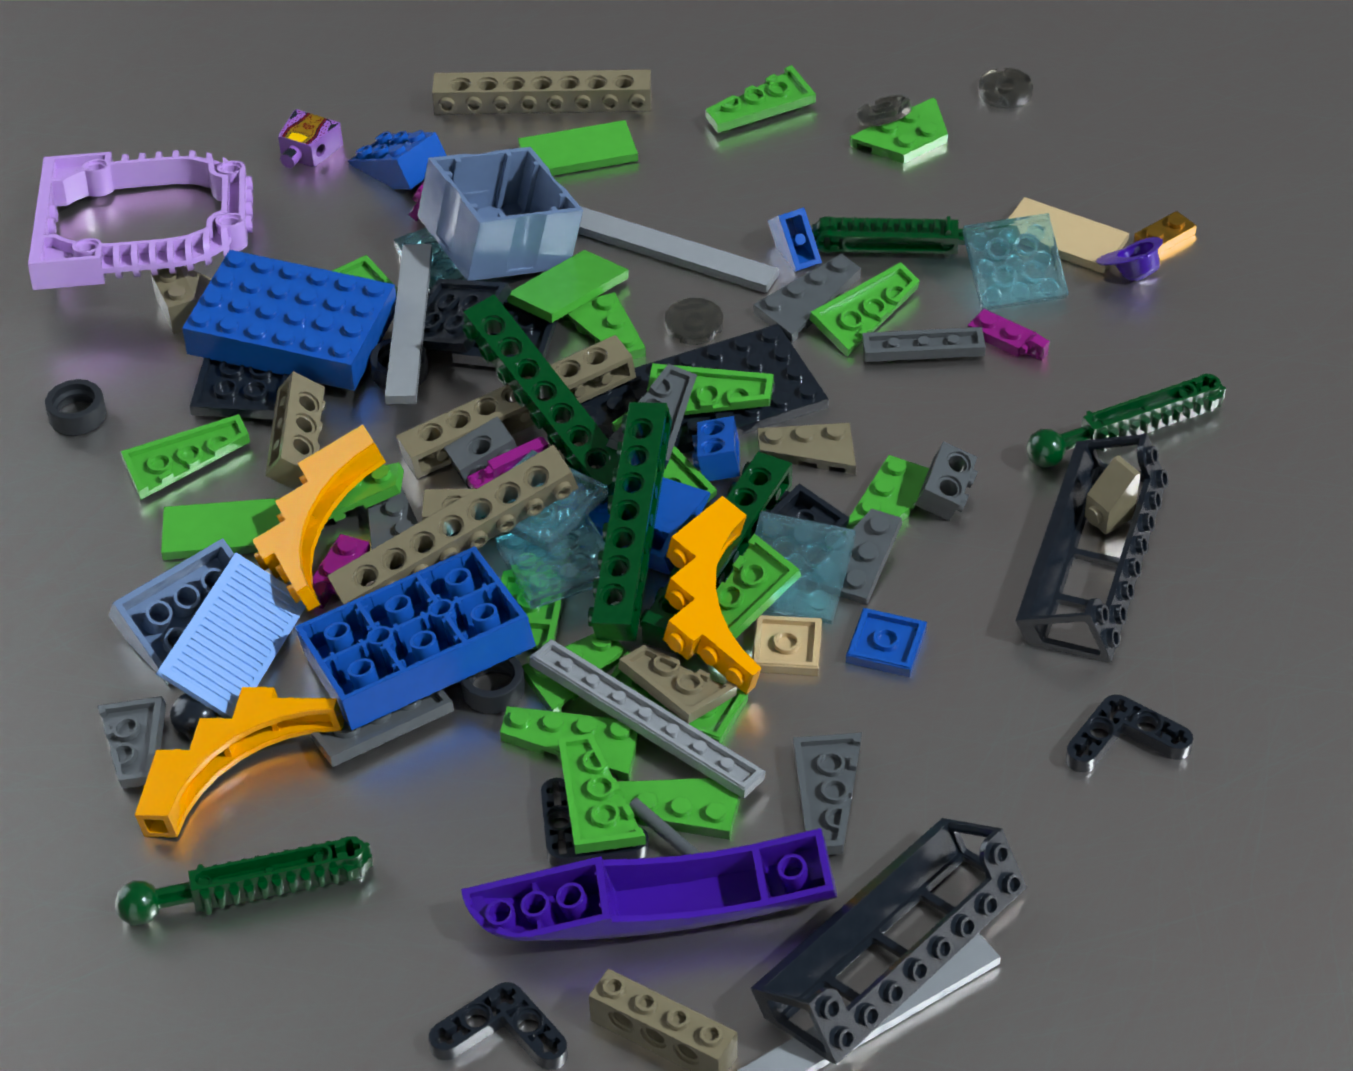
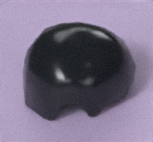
(186, 714)

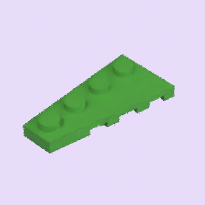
(770, 99)
(864, 307)
(723, 389)
(176, 456)
(891, 490)
(754, 585)
(540, 732)
(594, 799)

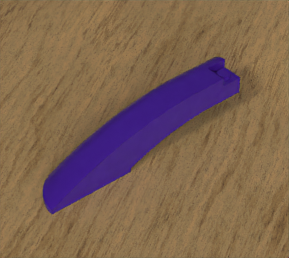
(657, 893)

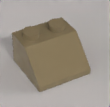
(178, 294)

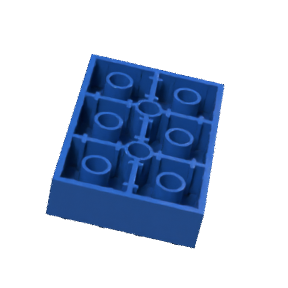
(290, 319)
(415, 637)

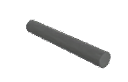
(662, 828)

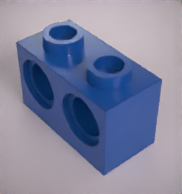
(717, 449)

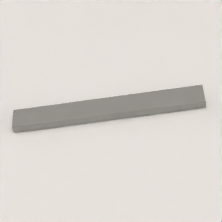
(677, 250)
(409, 325)
(647, 718)
(962, 968)

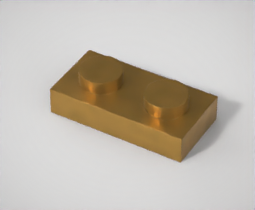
(1171, 229)

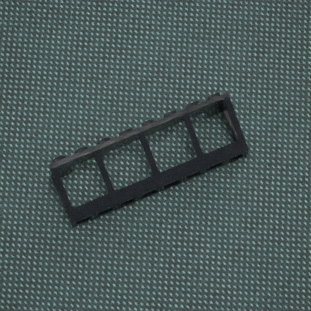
(1060, 549)
(808, 972)

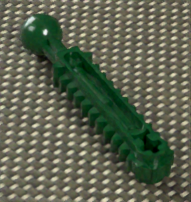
(888, 235)
(1131, 417)
(249, 879)

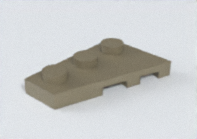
(816, 444)
(677, 688)

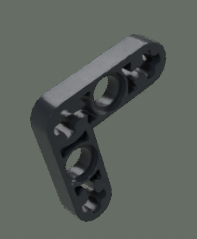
(1126, 723)
(554, 834)
(506, 1015)

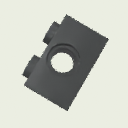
(474, 449)

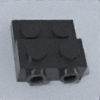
(806, 505)

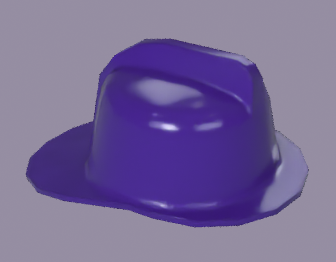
(1135, 260)

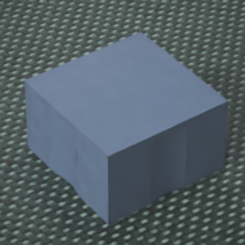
(498, 213)

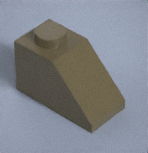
(1113, 496)

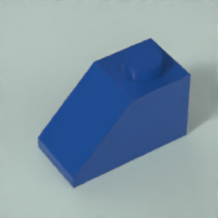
(795, 239)

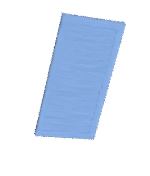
(232, 636)

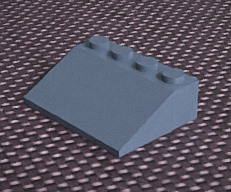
(168, 603)

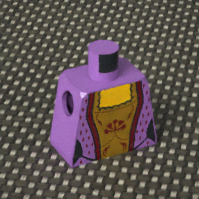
(308, 139)

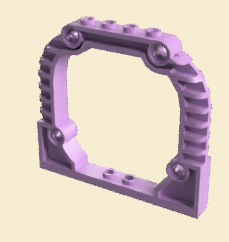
(67, 178)

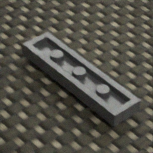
(923, 344)

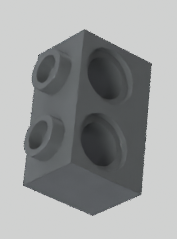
(947, 481)

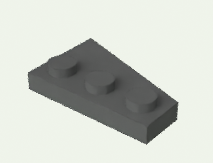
(871, 548)
(133, 736)

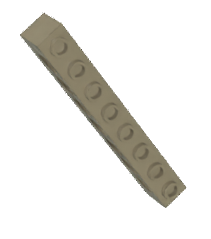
(542, 92)
(584, 373)
(461, 516)

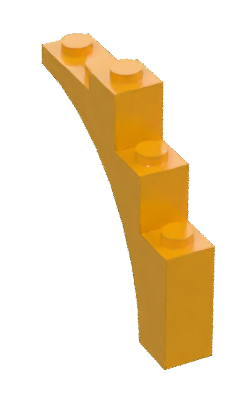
(304, 511)
(692, 590)
(218, 744)

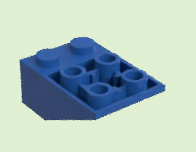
(398, 157)
(676, 508)

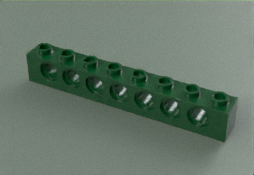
(492, 317)
(755, 491)
(621, 620)

